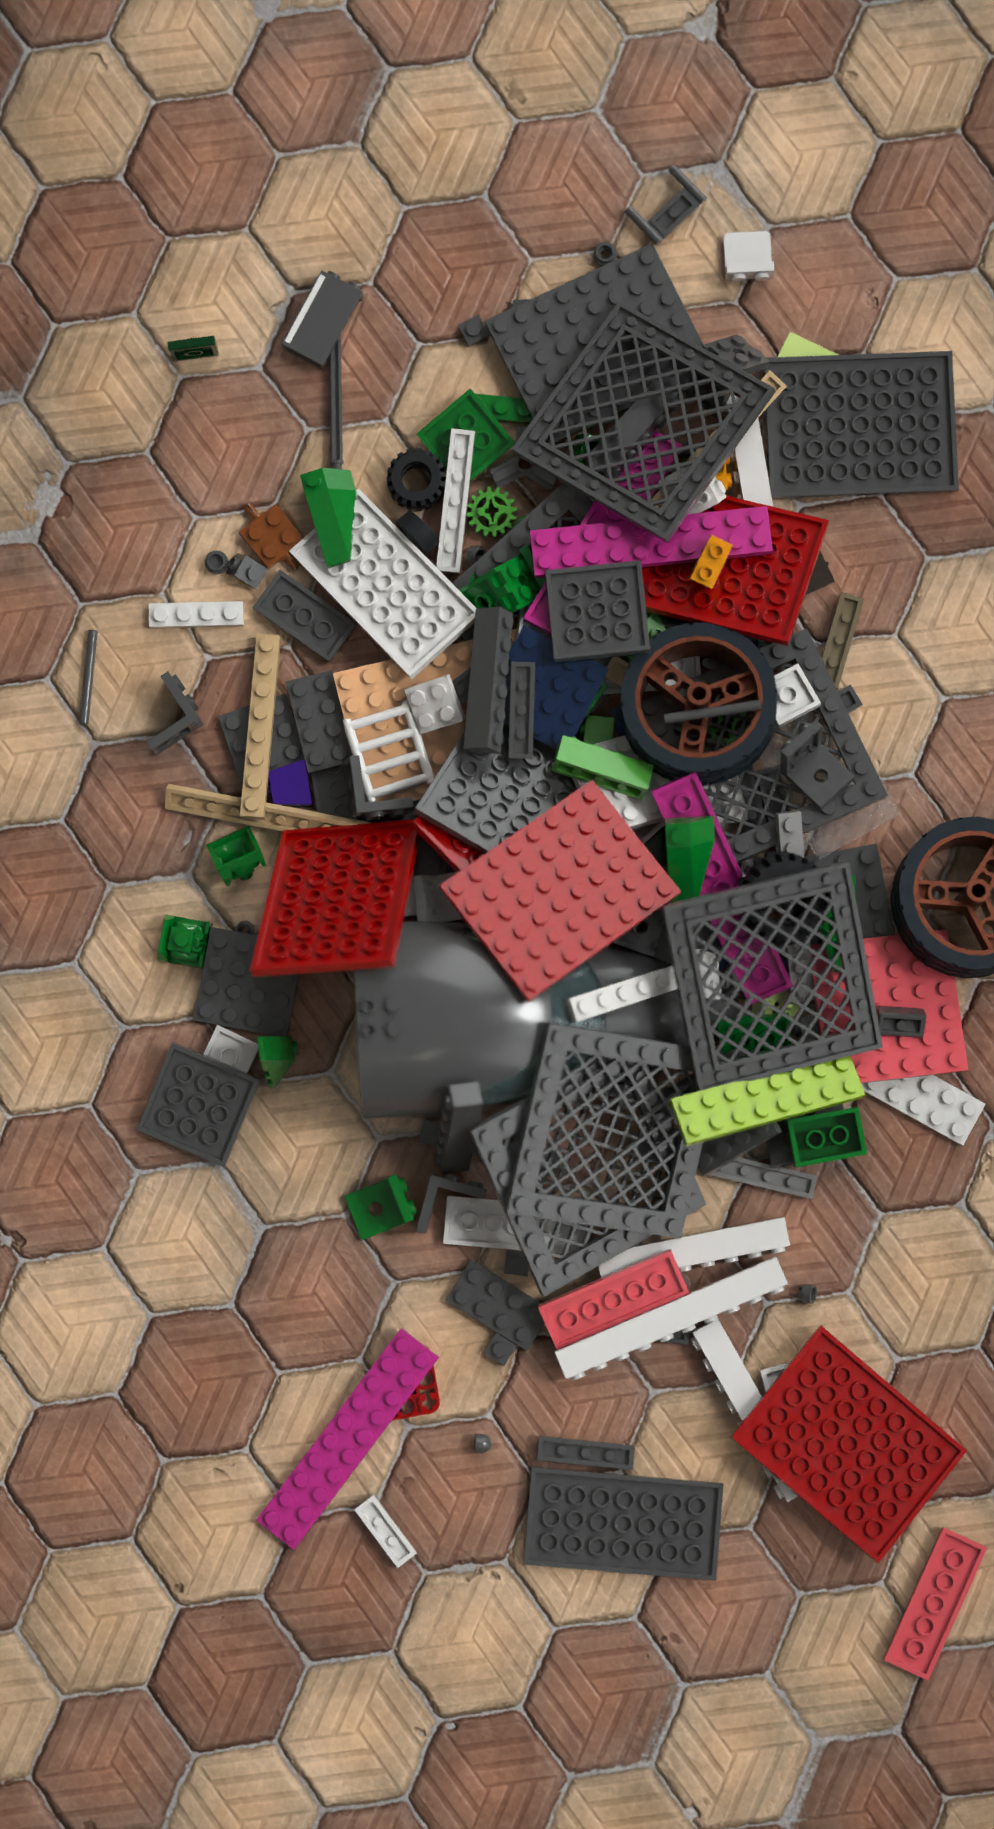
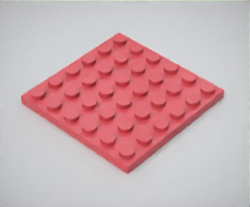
(902, 981)

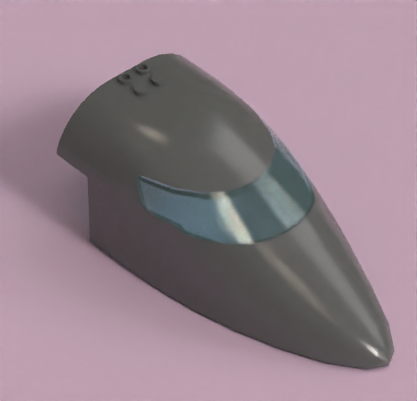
(459, 1020)

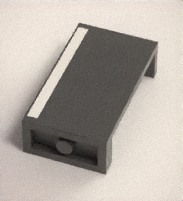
(322, 319)

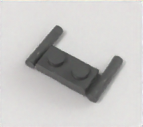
(671, 214)

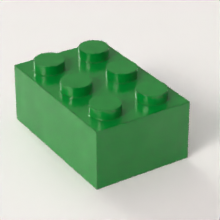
(826, 1137)

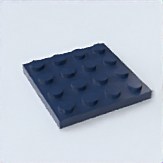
(561, 688)

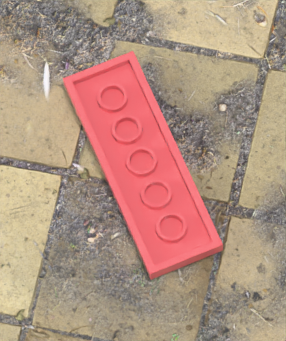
(613, 1299)
(935, 1603)

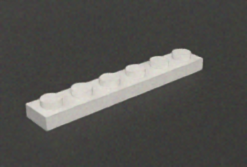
(455, 500)
(621, 994)

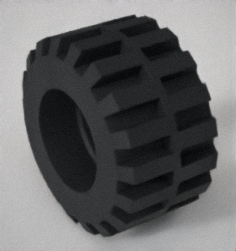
(411, 460)

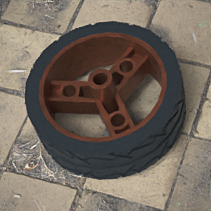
(654, 668)
(912, 894)

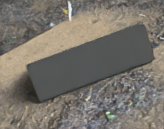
(901, 1021)

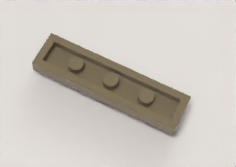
(841, 635)

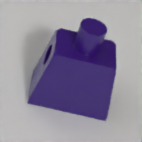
(290, 785)

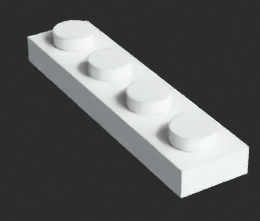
(196, 614)

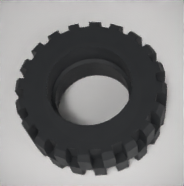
(775, 866)

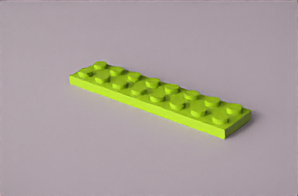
(765, 1100)

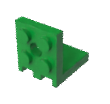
(503, 587)
(395, 1206)

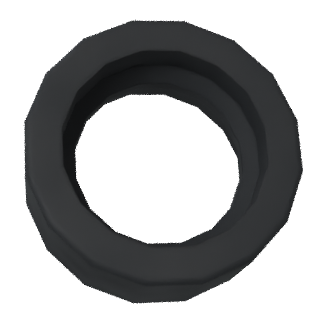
(417, 532)

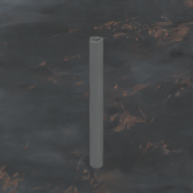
(88, 676)
(712, 711)

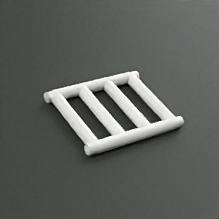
(420, 753)

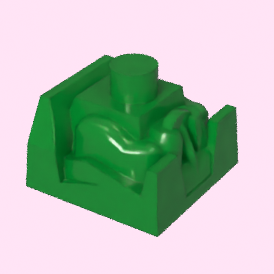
(236, 855)
(184, 941)

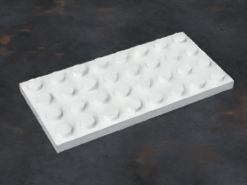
(391, 589)

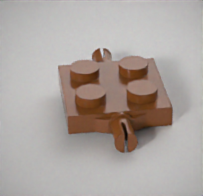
(271, 536)

